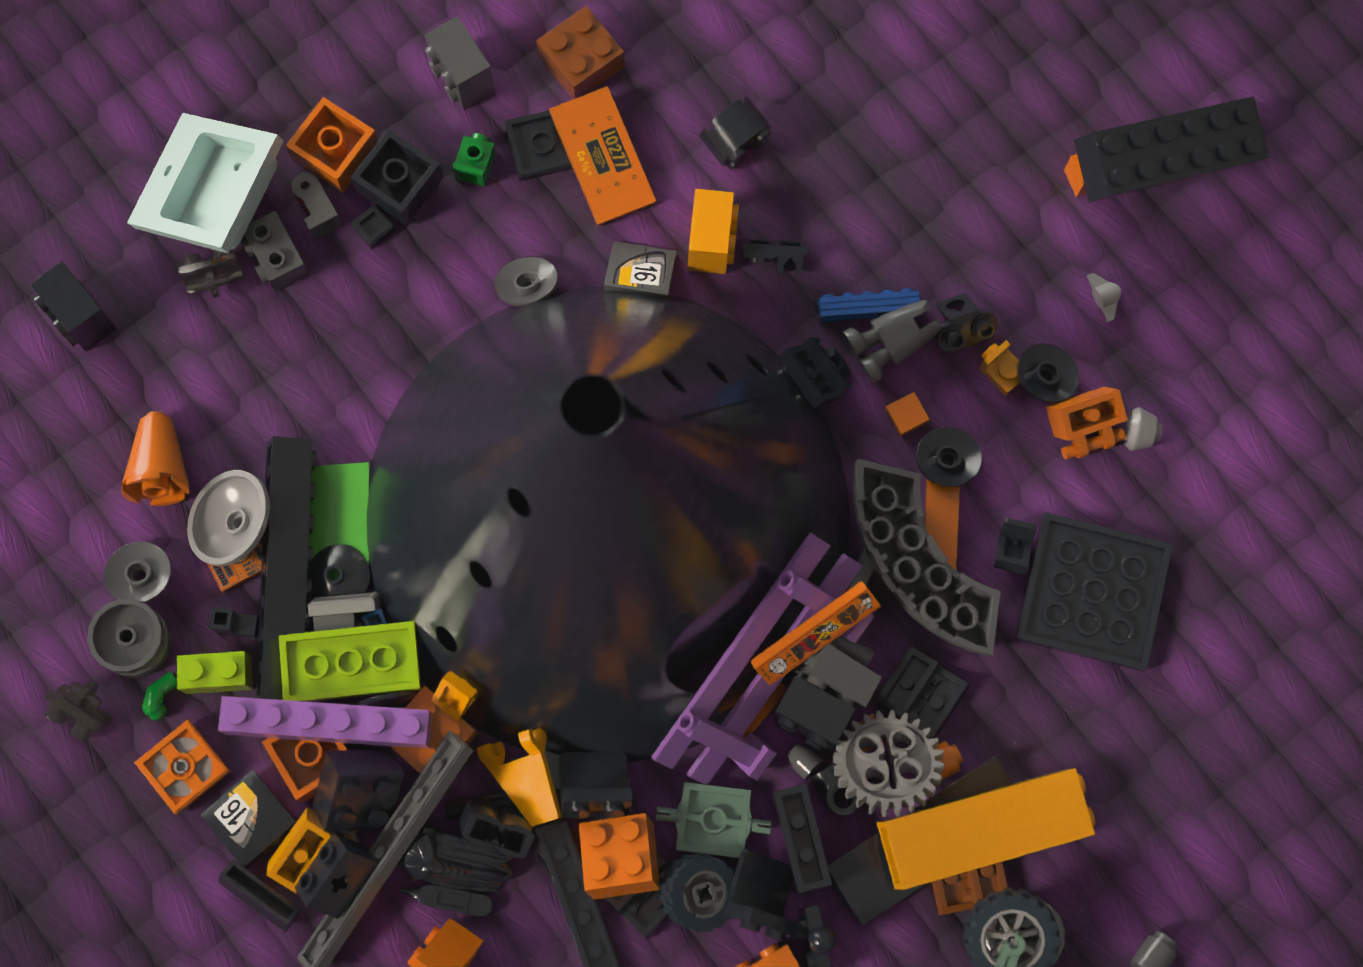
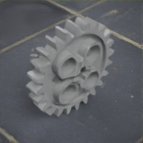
(857, 767)

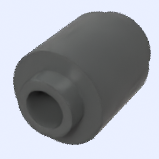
(1156, 952)

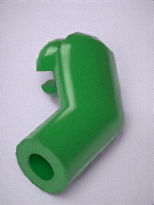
(155, 694)

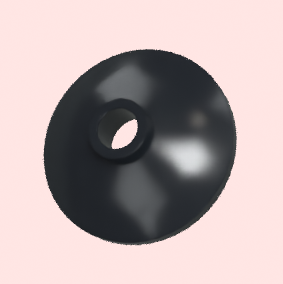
(1055, 366)
(950, 445)
(353, 571)
(392, 700)

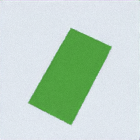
(340, 508)

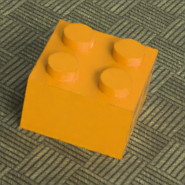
(712, 231)

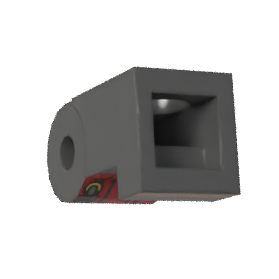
(313, 197)

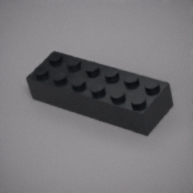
(1170, 149)

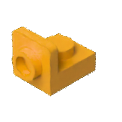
(1000, 367)
(454, 695)

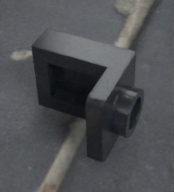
(1014, 546)

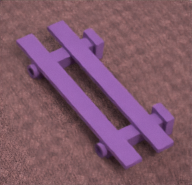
(726, 740)

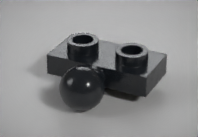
(818, 938)

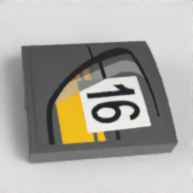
(640, 269)

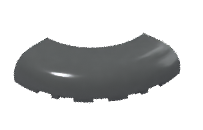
(913, 564)

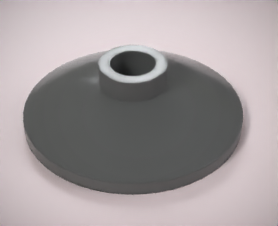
(526, 281)
(129, 563)

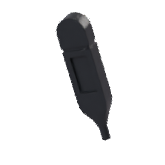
(451, 899)

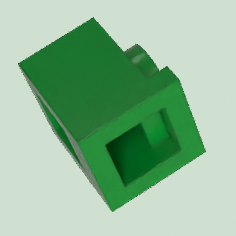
(474, 169)

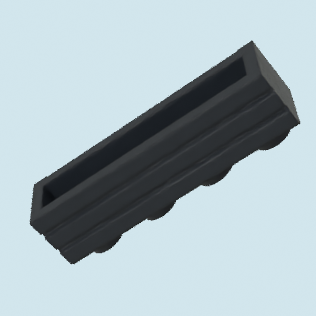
(259, 896)

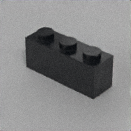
(802, 839)

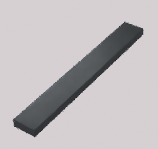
(390, 847)

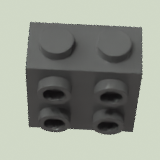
(839, 676)

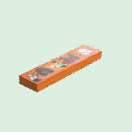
(815, 633)

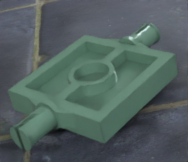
(713, 820)

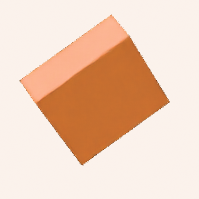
(907, 414)

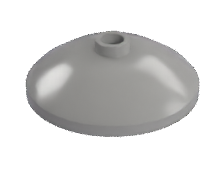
(228, 518)

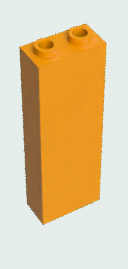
(986, 828)

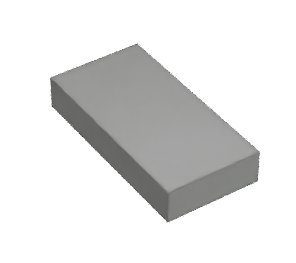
(344, 604)

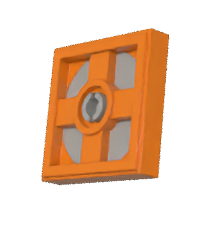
(182, 767)

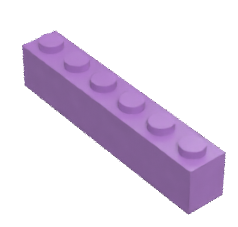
(325, 722)

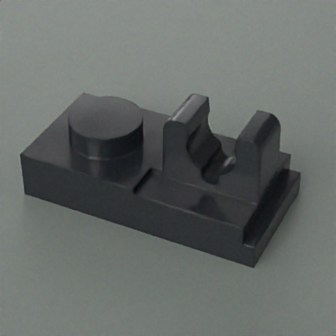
(761, 249)

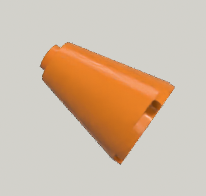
(155, 464)

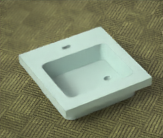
(207, 183)

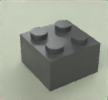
(459, 63)

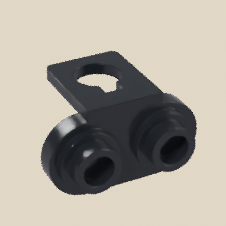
(966, 326)

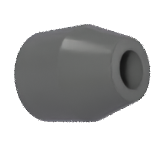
(804, 761)

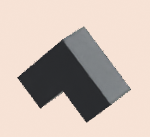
(233, 624)

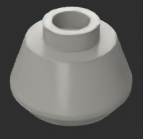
(1141, 429)

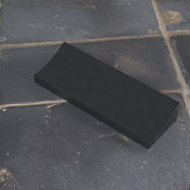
(864, 872)

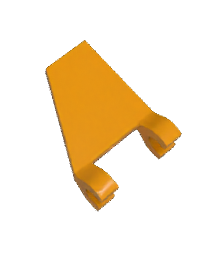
(525, 779)

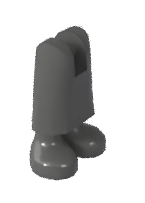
(897, 333)

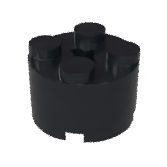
(736, 132)

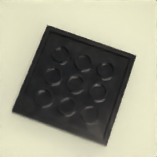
(1094, 592)

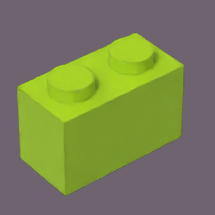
(214, 672)

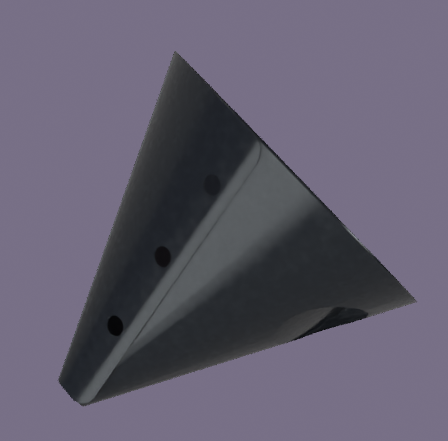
(636, 539)

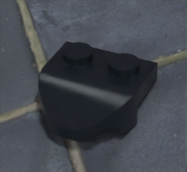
(816, 371)

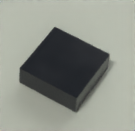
(373, 226)

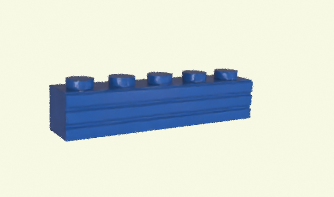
(865, 305)

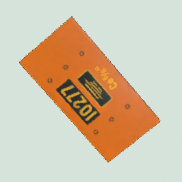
(602, 156)

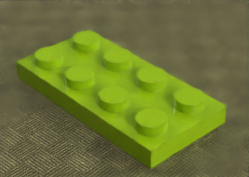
(349, 662)

